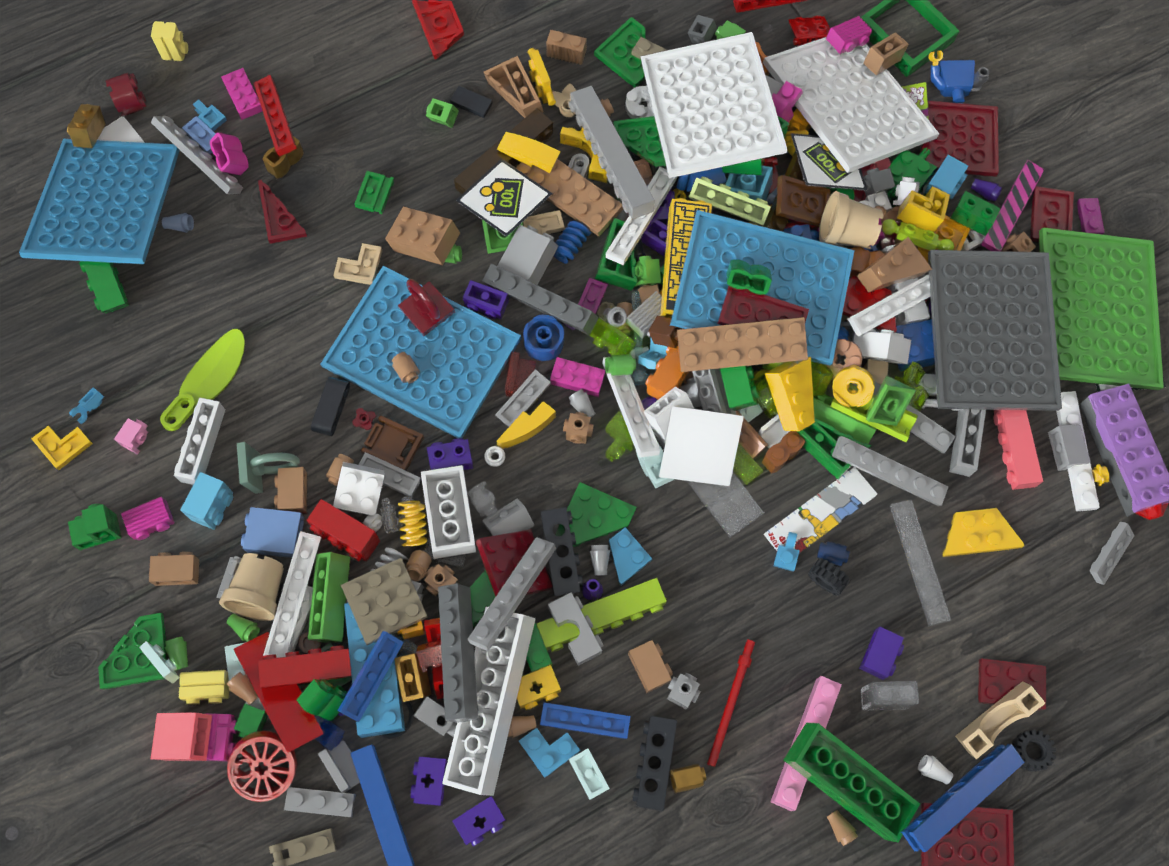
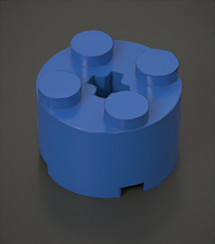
(541, 348)

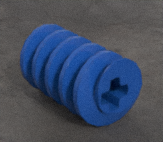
(570, 241)

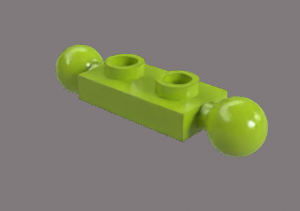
(919, 237)

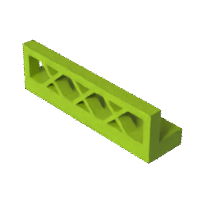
(860, 413)

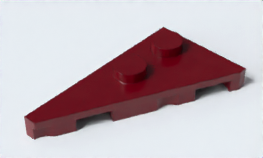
(279, 222)

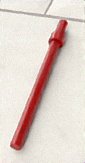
(744, 662)

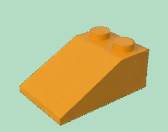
(949, 230)

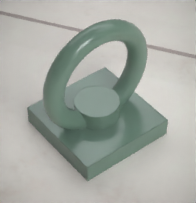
(252, 465)

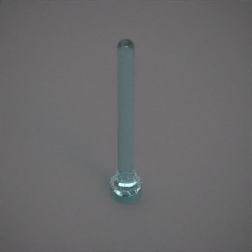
(639, 376)

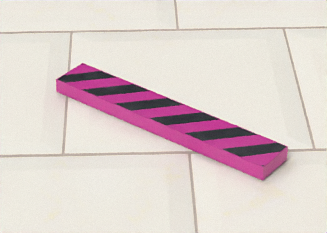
(1012, 206)

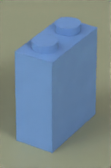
(272, 532)

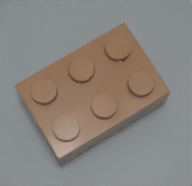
(422, 235)

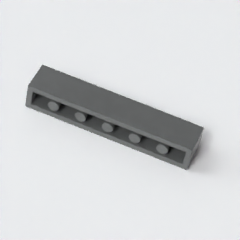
(541, 299)
(457, 653)

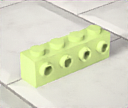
(730, 202)

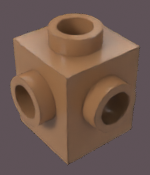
(1018, 243)
(580, 433)
(435, 574)

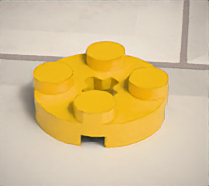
(856, 375)

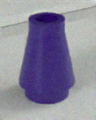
(987, 189)
(592, 594)

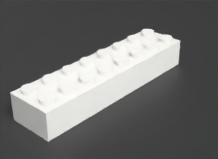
(481, 743)

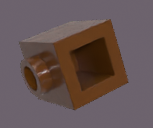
(663, 333)

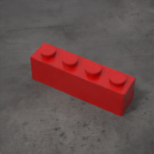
(304, 668)

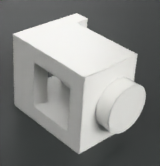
(905, 187)

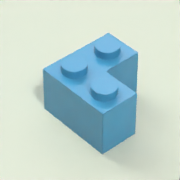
(949, 176)

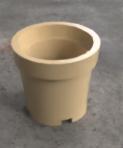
(849, 222)
(254, 588)

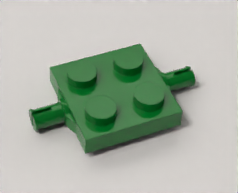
(913, 166)

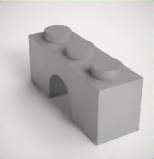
(568, 610)

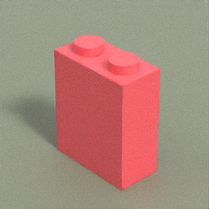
(181, 736)

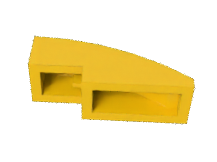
(529, 151)
(527, 426)

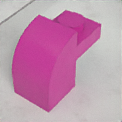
(785, 100)

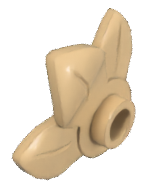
(562, 100)

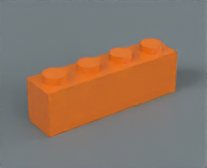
(667, 374)

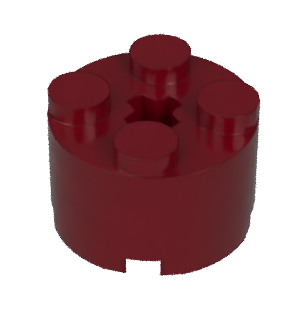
(126, 94)

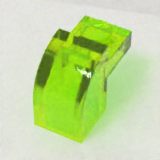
(912, 378)
(618, 430)

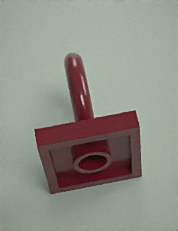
(425, 306)

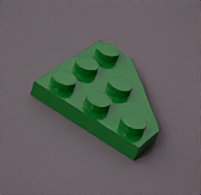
(617, 52)
(642, 138)
(596, 514)
(127, 662)

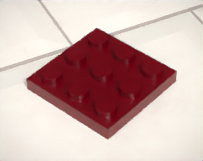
(503, 554)

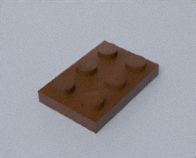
(800, 200)

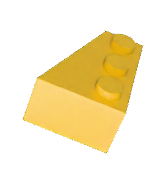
(793, 393)

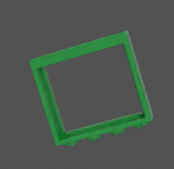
(931, 14)

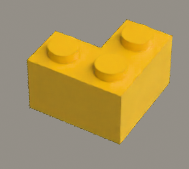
(924, 211)

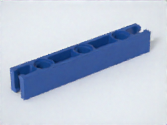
(962, 797)
(382, 807)

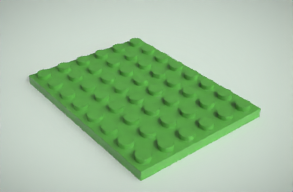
(1105, 308)

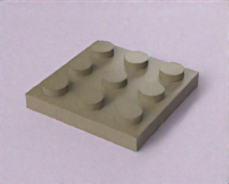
(384, 601)

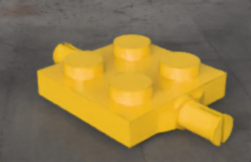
(540, 76)

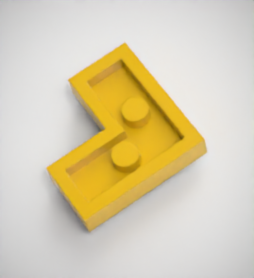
(61, 450)

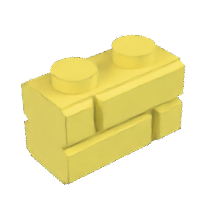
(169, 41)
(204, 686)

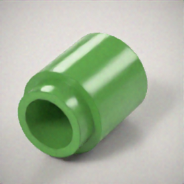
(620, 365)

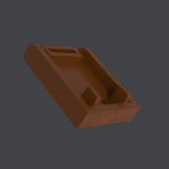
(390, 441)

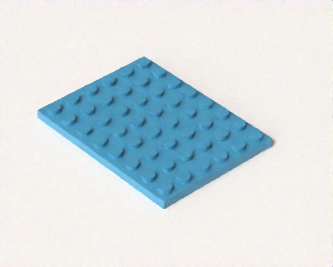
(101, 202)
(801, 274)
(454, 360)

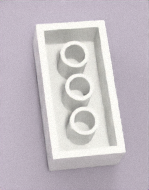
(448, 512)

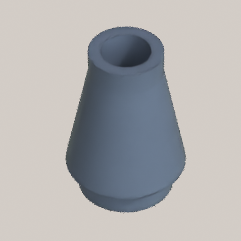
(180, 222)

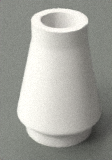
(934, 769)

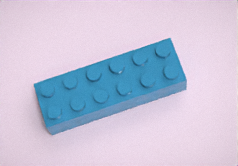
(385, 709)

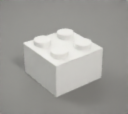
(884, 346)
(358, 488)

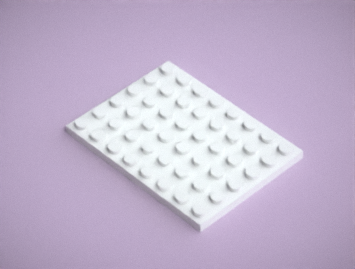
(712, 105)
(849, 106)

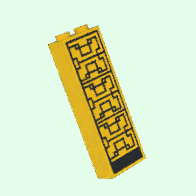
(679, 230)

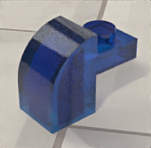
(332, 733)

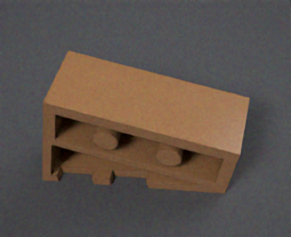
(514, 86)
(895, 266)

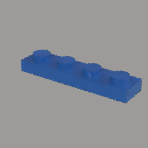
(370, 676)
(585, 720)

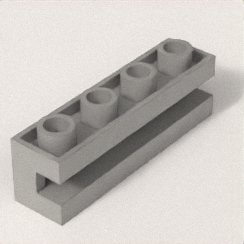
(712, 391)

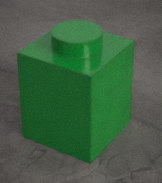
(250, 720)

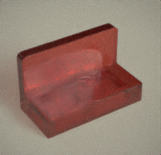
(518, 372)

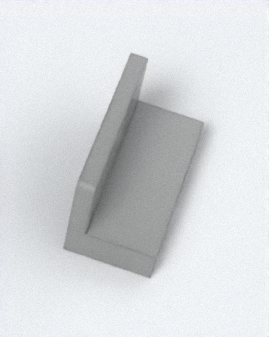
(1068, 446)
(509, 519)
(340, 766)

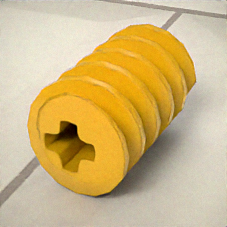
(413, 523)

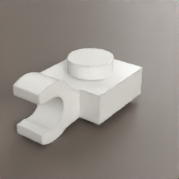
(878, 199)

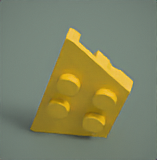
(980, 532)

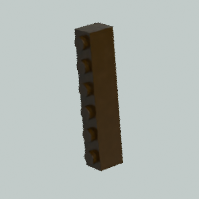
(534, 126)

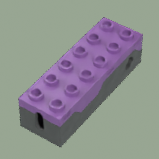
(1128, 451)

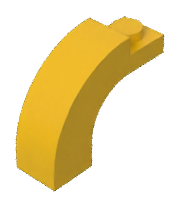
(576, 138)

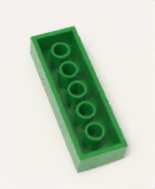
(851, 782)

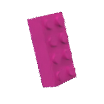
(242, 93)
(577, 376)

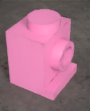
(132, 435)

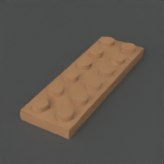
(576, 196)
(742, 344)

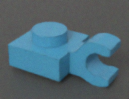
(210, 116)
(87, 403)
(787, 556)

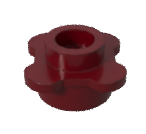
(367, 424)

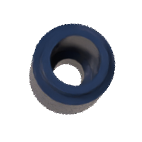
(833, 553)

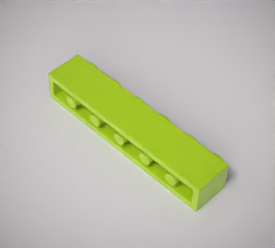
(607, 612)

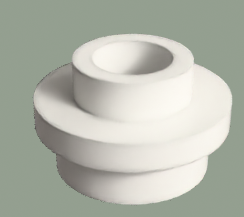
(494, 450)
(373, 522)

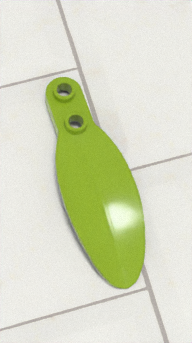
(206, 378)

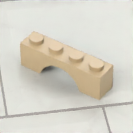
(1017, 704)

